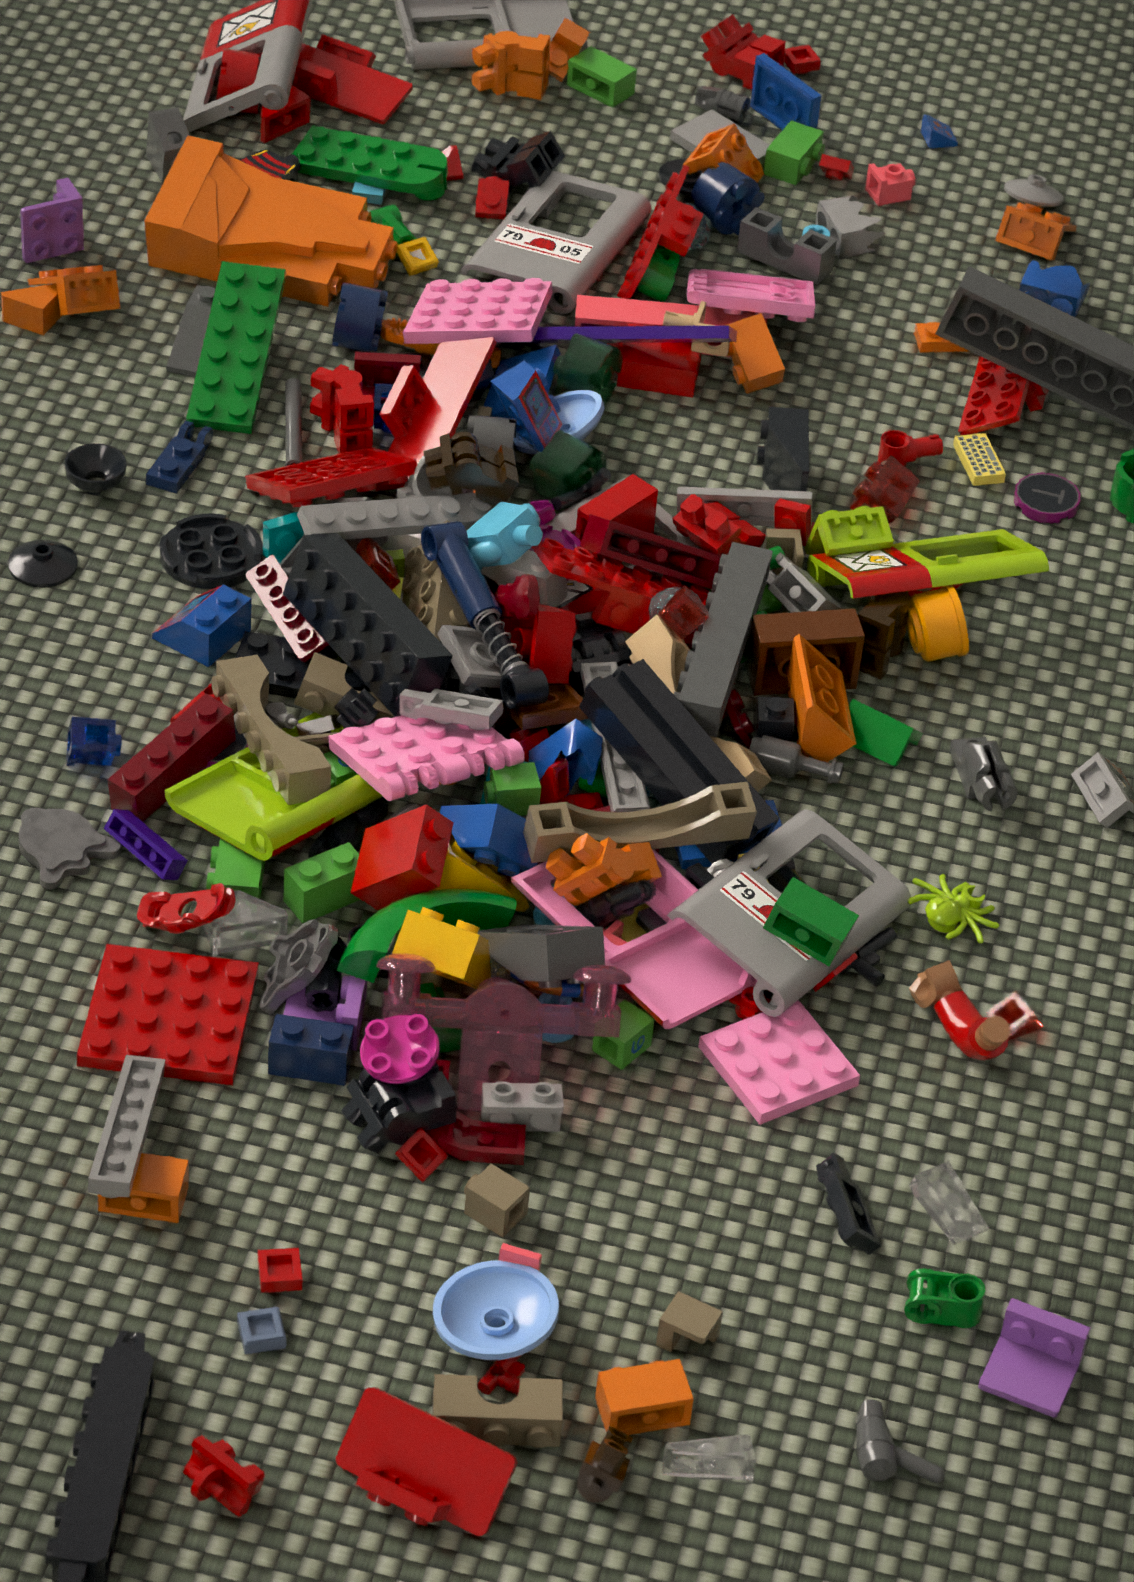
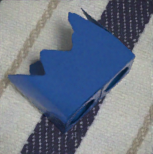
(1062, 284)
(570, 739)

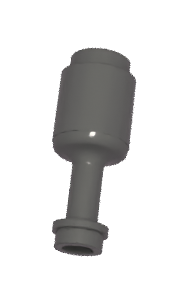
(786, 758)

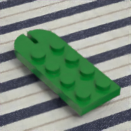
(373, 162)

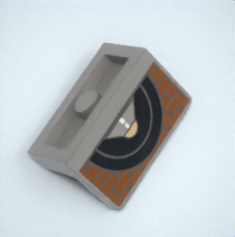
(1105, 789)

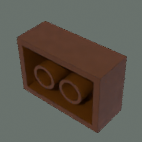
(832, 632)

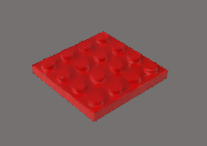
(332, 476)
(171, 1010)

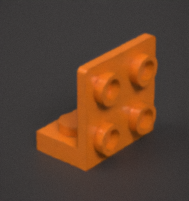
(725, 146)
(1031, 231)
(82, 288)

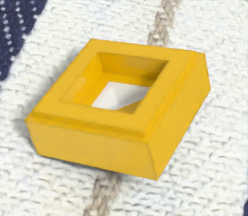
(417, 256)

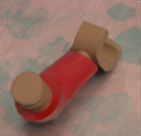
(971, 1032)

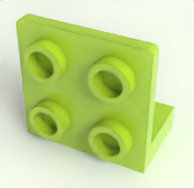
(850, 532)

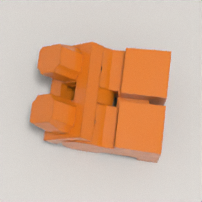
(513, 64)
(599, 867)

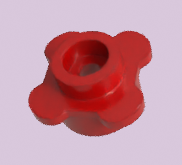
(745, 1004)

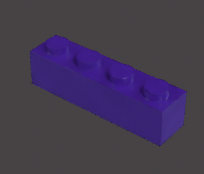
(145, 844)

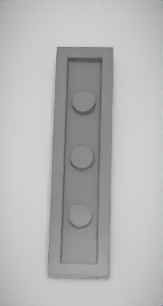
(749, 504)

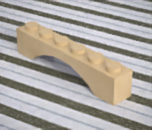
(667, 658)

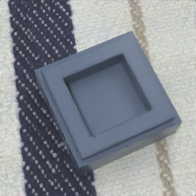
(261, 1330)

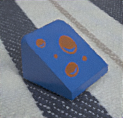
(937, 133)

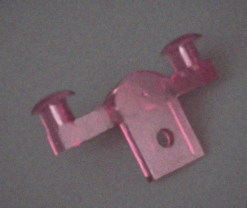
(502, 1019)

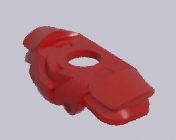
(164, 909)

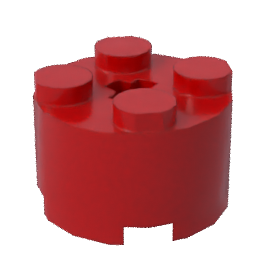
(237, 73)

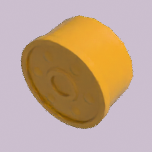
(937, 624)

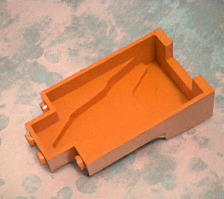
(238, 214)

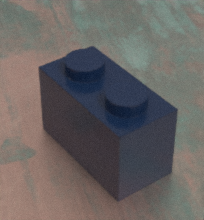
(310, 1049)

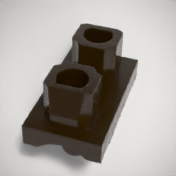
(604, 1466)

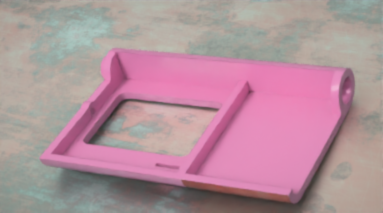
(671, 967)

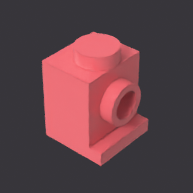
(889, 183)

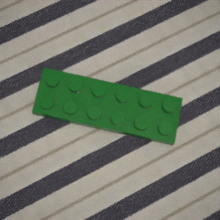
(236, 347)

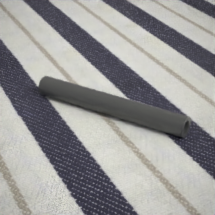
(293, 421)

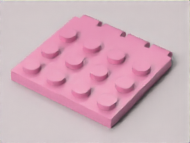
(752, 293)

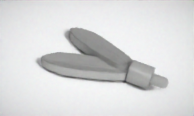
(278, 714)

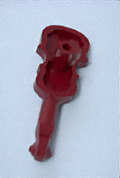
(519, 598)

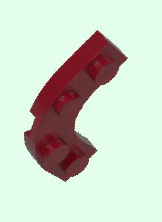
(480, 1140)

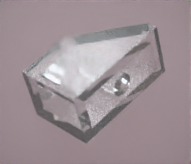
(247, 926)

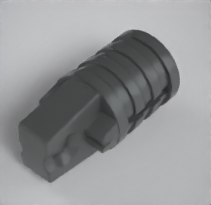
(723, 102)

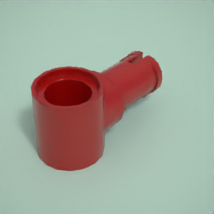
(906, 448)

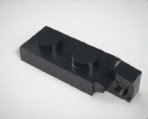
(848, 1205)

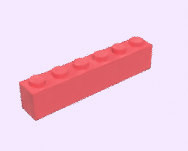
(620, 312)

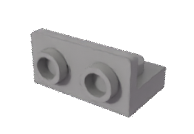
(529, 1104)

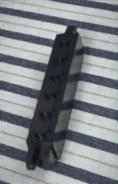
(104, 1463)

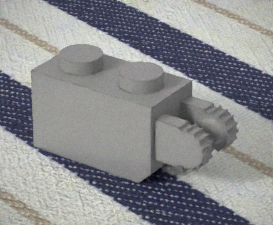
(798, 589)

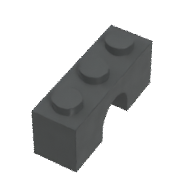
(764, 241)

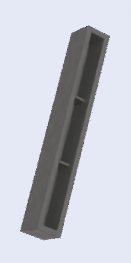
(722, 638)

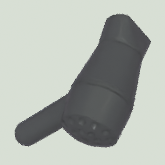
(877, 1451)

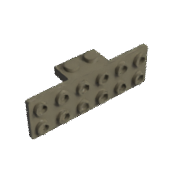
(429, 594)

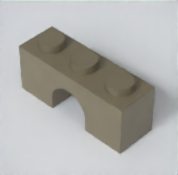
(326, 685)
(528, 1420)

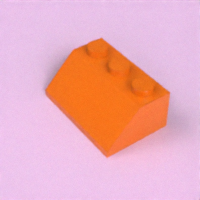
(819, 703)

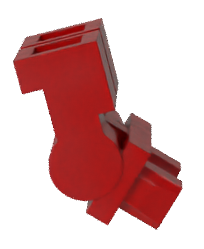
(738, 49)
(343, 407)
(714, 526)

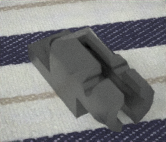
(983, 771)

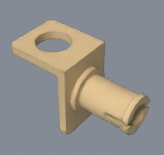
(698, 319)

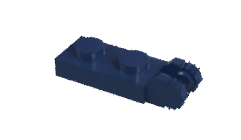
(179, 458)

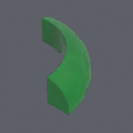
(381, 930)

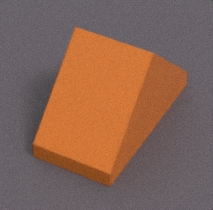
(31, 308)

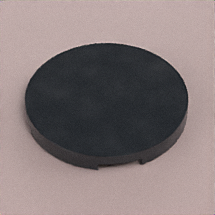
(210, 551)

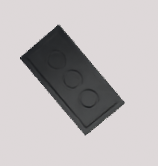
(284, 666)

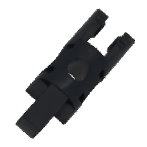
(617, 902)

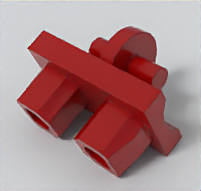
(219, 1476)

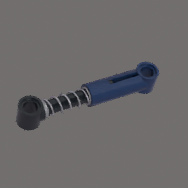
(449, 548)

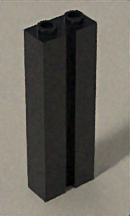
(667, 746)

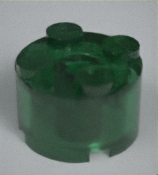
(588, 366)
(565, 465)

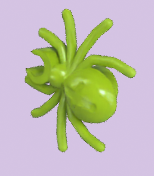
(949, 908)

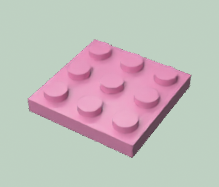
(779, 1062)

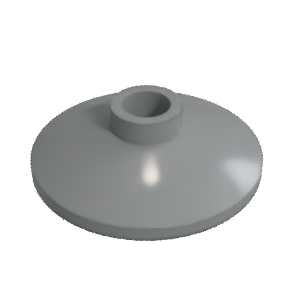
(1034, 191)

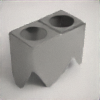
(847, 226)

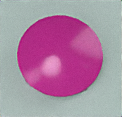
(399, 1048)

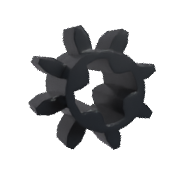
(356, 709)

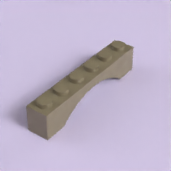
(294, 766)
(706, 817)

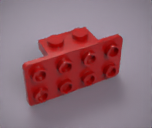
(424, 1464)

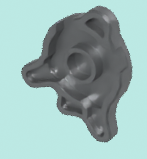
(62, 844)
(297, 961)

